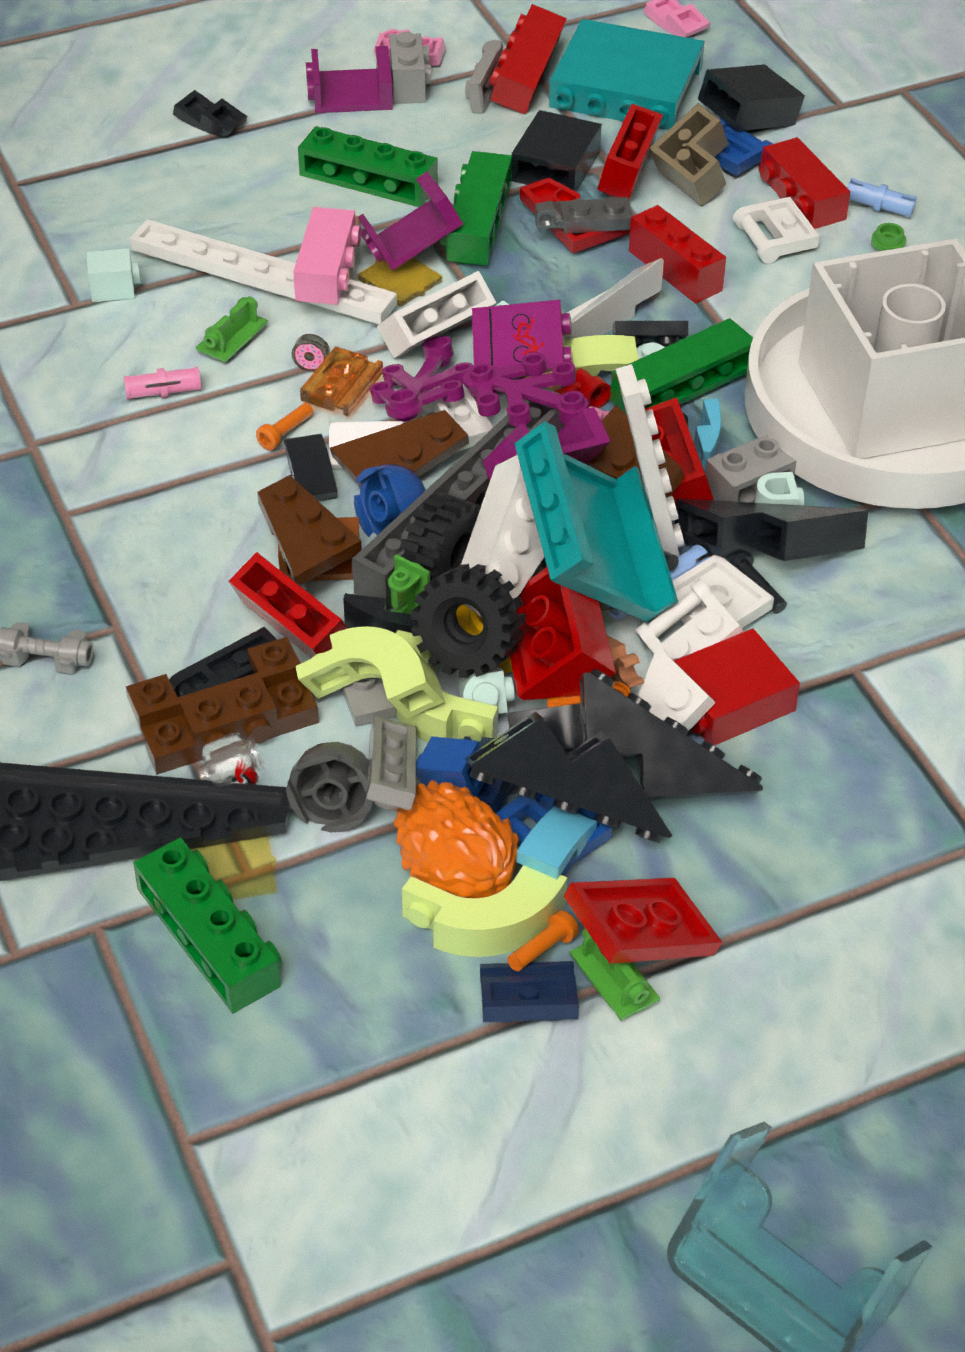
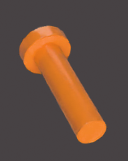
(270, 435)
(561, 928)

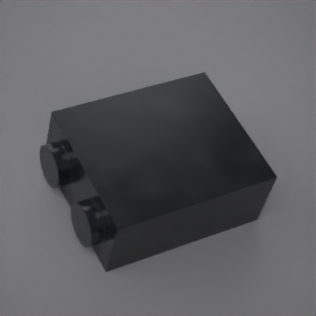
(751, 97)
(556, 149)

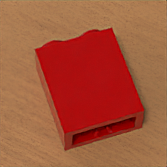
(745, 683)

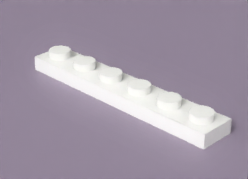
(649, 456)

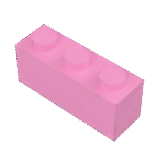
(326, 255)

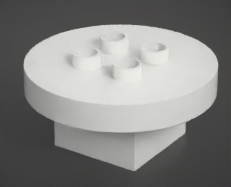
(870, 377)

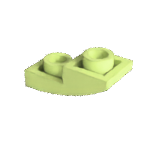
(602, 352)

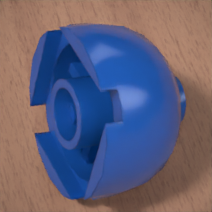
(385, 495)

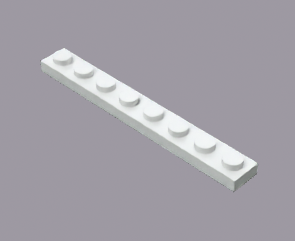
(252, 268)

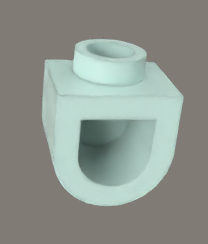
(779, 489)
(489, 688)

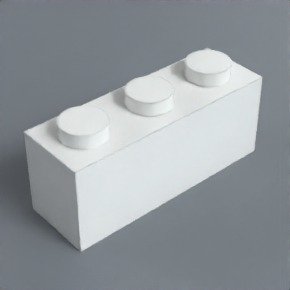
(435, 314)

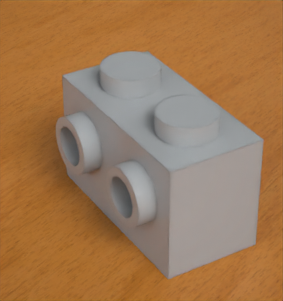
(409, 67)
(736, 472)

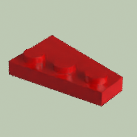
(551, 190)

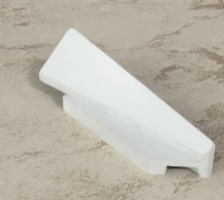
(618, 302)

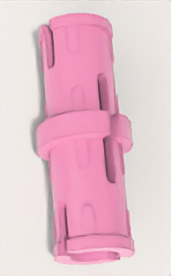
(188, 380)

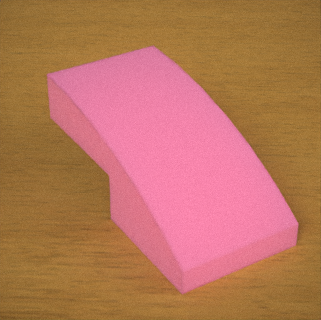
(676, 18)

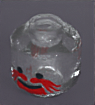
(231, 761)

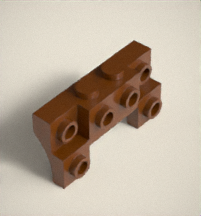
(254, 706)

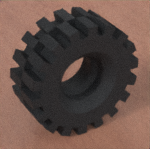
(440, 533)
(445, 636)

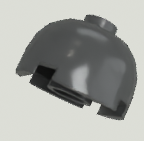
(330, 787)

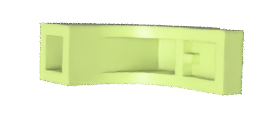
(374, 654)
(455, 716)
(489, 923)

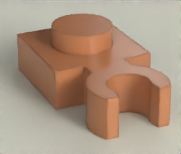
(624, 664)

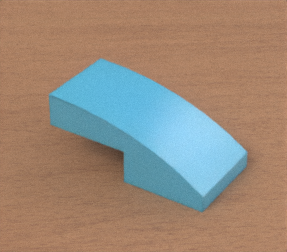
(708, 434)
(555, 841)

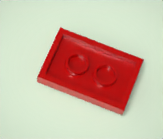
(642, 919)

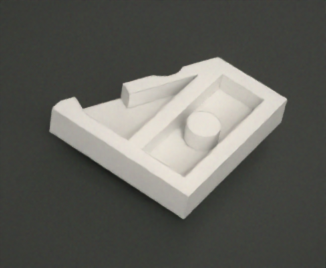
(673, 692)

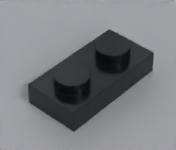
(664, 331)

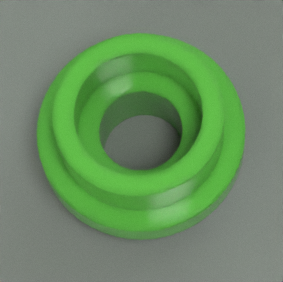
(888, 237)

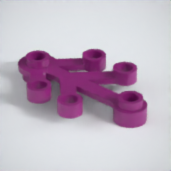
(485, 380)
(409, 401)

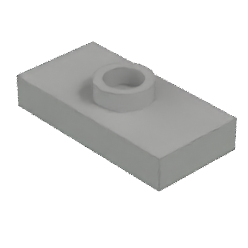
(367, 699)

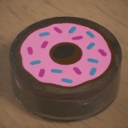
(309, 352)

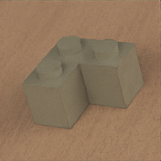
(688, 154)

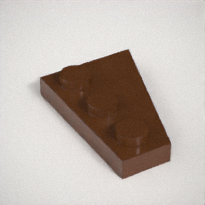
(413, 445)
(621, 455)
(306, 531)

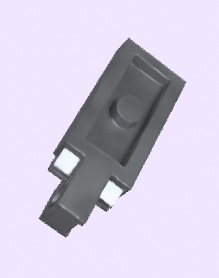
(585, 215)

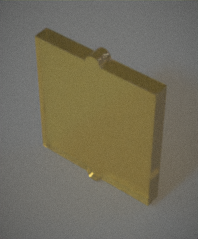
(406, 280)
(242, 866)

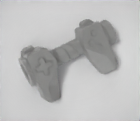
(68, 653)

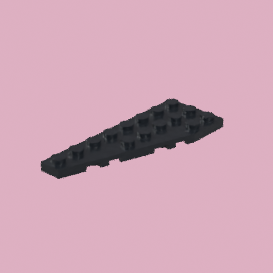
(90, 817)

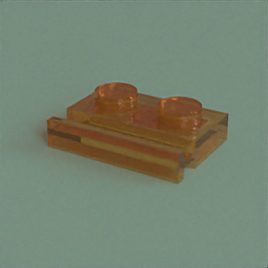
(341, 381)

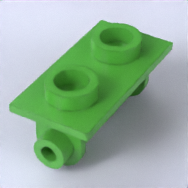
(232, 331)
(406, 584)
(617, 983)

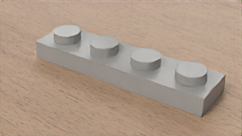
(391, 764)

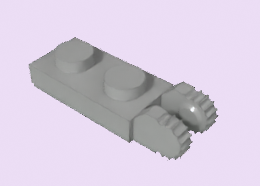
(478, 87)

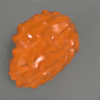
(456, 842)

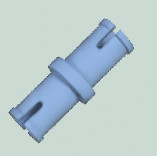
(881, 198)

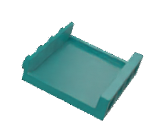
(623, 66)
(595, 528)

